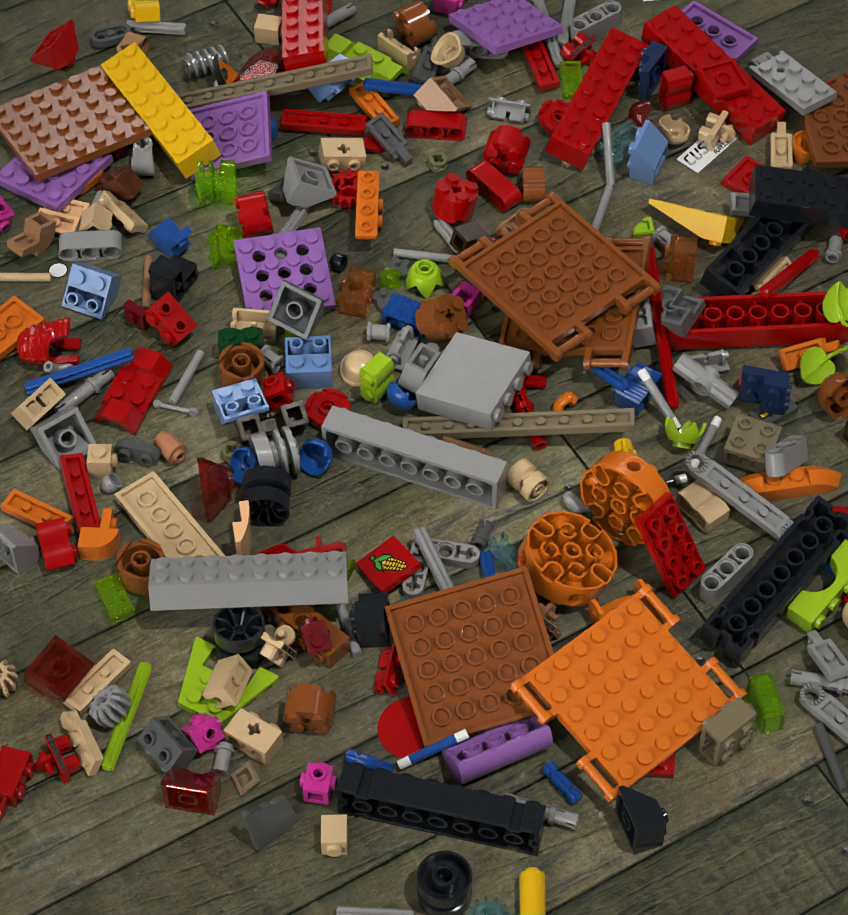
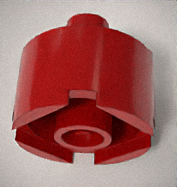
(507, 149)
(454, 199)
(253, 214)

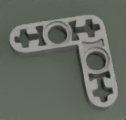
(461, 562)

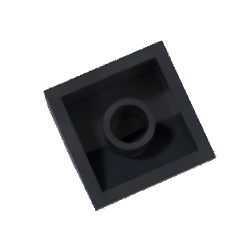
(641, 819)

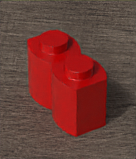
(675, 87)
(56, 544)

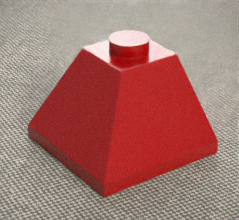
(57, 47)

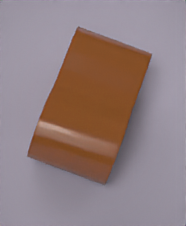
(533, 183)

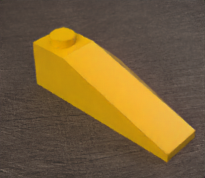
(707, 225)

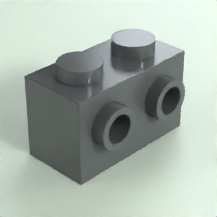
(167, 744)

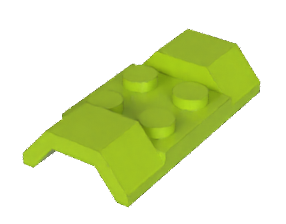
(383, 65)

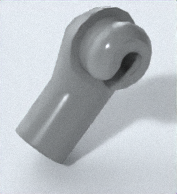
(51, 367)
(574, 503)

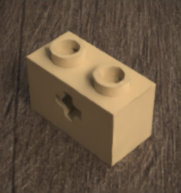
(342, 153)
(254, 736)

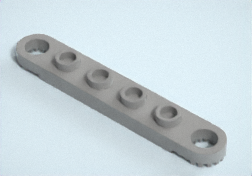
(738, 495)
(826, 709)

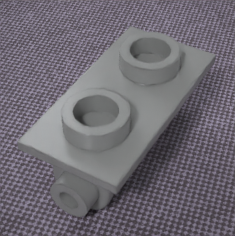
(518, 110)
(402, 347)
(715, 359)

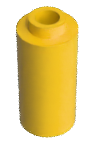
(532, 892)

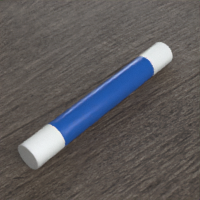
(433, 749)

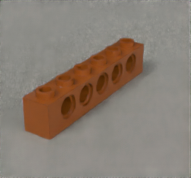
(294, 619)

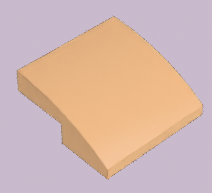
(69, 218)
(242, 530)

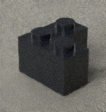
(172, 275)
(370, 620)

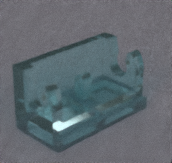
(621, 140)
(503, 552)

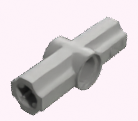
(705, 380)

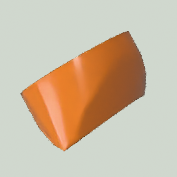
(800, 148)

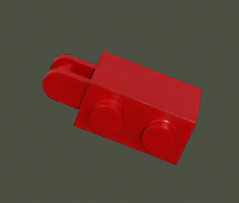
(15, 770)

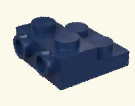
(652, 66)
(766, 388)

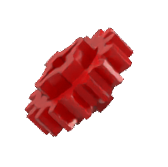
(347, 188)

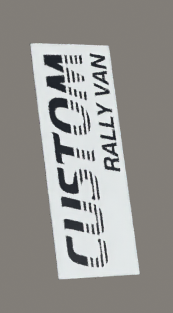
(699, 156)

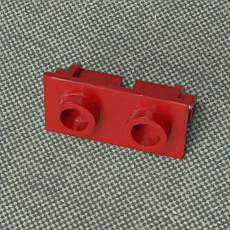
(390, 678)

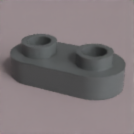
(109, 35)
(137, 451)

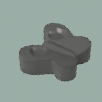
(401, 265)
(382, 298)

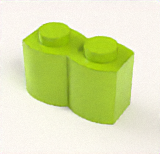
(376, 377)

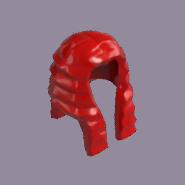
(35, 342)

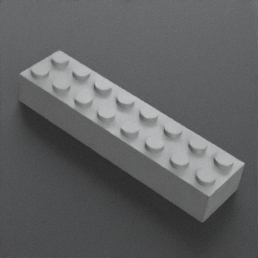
(415, 457)
(248, 580)

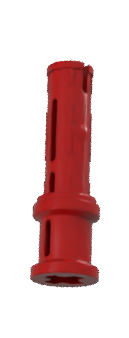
(523, 405)

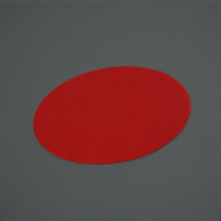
(399, 729)

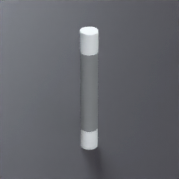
(657, 396)
(707, 438)

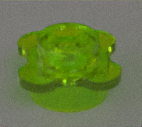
(390, 273)

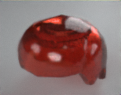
(639, 112)

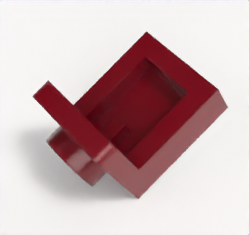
(134, 315)
(315, 635)

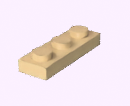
(104, 673)

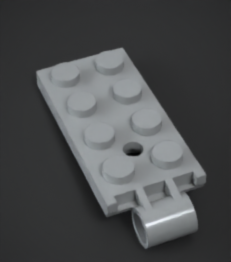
(791, 81)

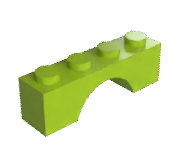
(811, 608)

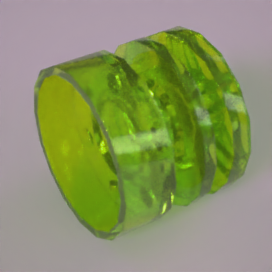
(216, 182)

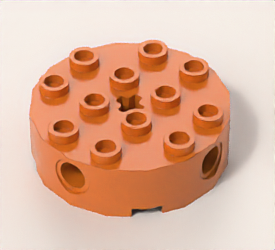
(619, 491)
(568, 558)

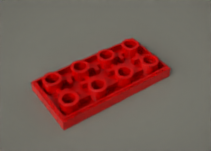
(670, 544)

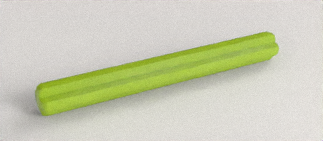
(121, 729)

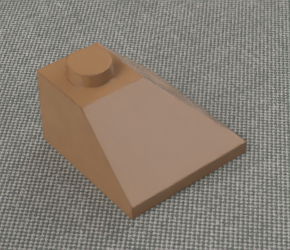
(441, 95)

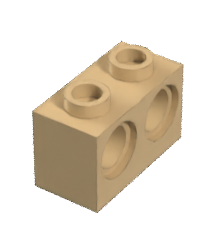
(38, 403)

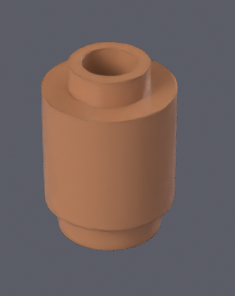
(170, 447)

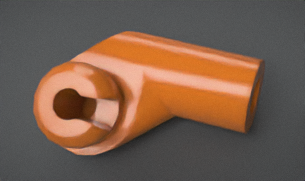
(566, 398)

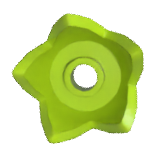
(425, 276)
(686, 435)

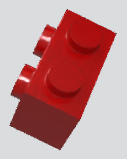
(169, 319)

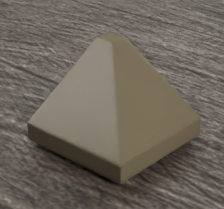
(246, 777)

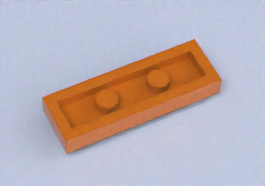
(372, 103)
(30, 509)

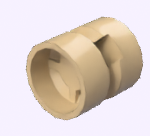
(529, 481)

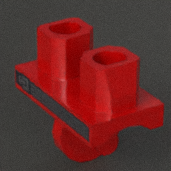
(582, 52)
(56, 747)

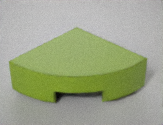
(644, 228)

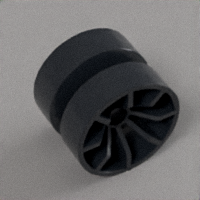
(268, 495)
(239, 633)
(444, 884)

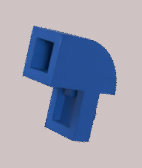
(170, 238)

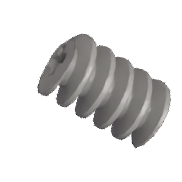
(204, 60)

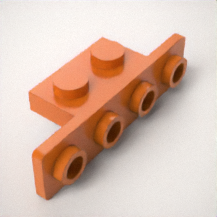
(368, 206)

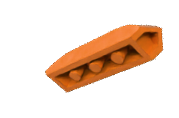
(797, 483)

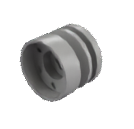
(277, 452)

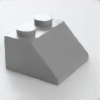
(63, 434)

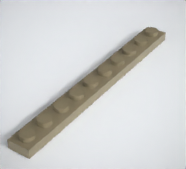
(283, 82)
(529, 424)

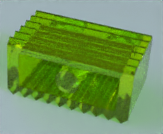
(766, 702)

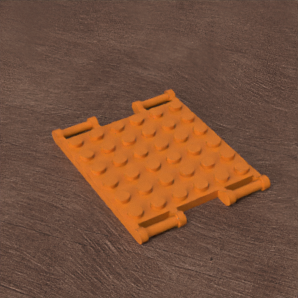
(627, 692)

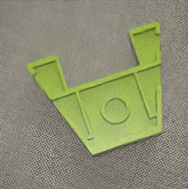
(198, 676)

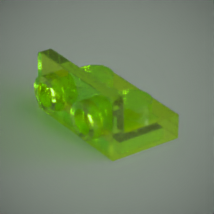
(222, 245)

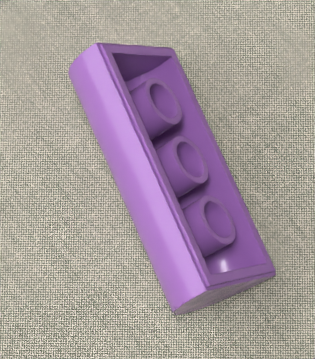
(496, 749)

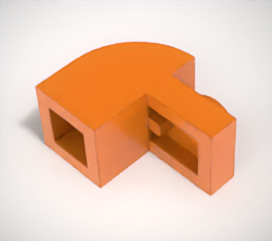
(100, 542)

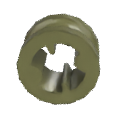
(437, 167)
(229, 446)

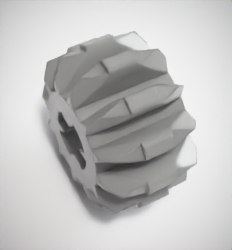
(110, 706)

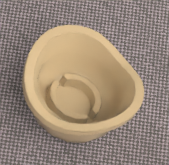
(448, 51)
(351, 366)

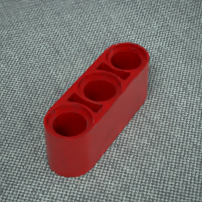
(436, 125)
(494, 186)

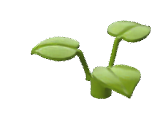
(814, 363)

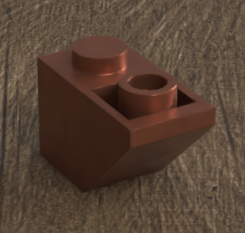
(121, 183)

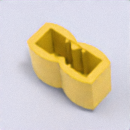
(144, 10)

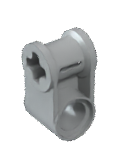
(143, 158)

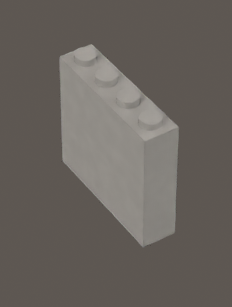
(474, 381)

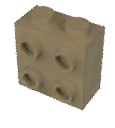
(749, 441)
(727, 731)

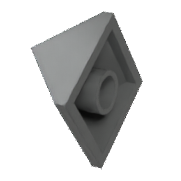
(296, 310)

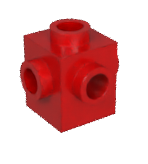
(278, 390)

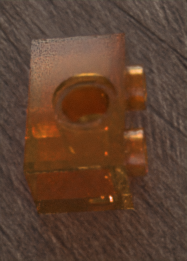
(681, 259)
(356, 292)

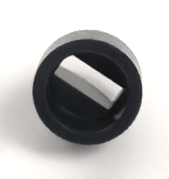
(339, 261)

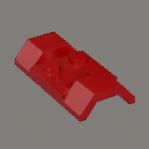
(134, 389)

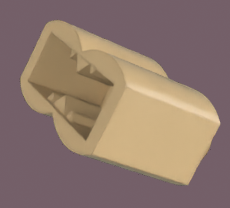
(703, 506)

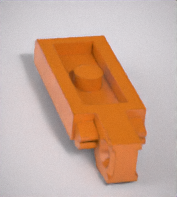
(791, 356)

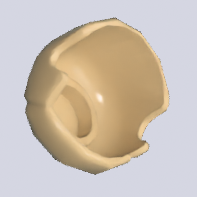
(674, 131)

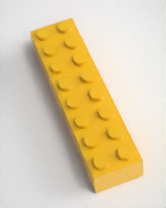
(161, 109)

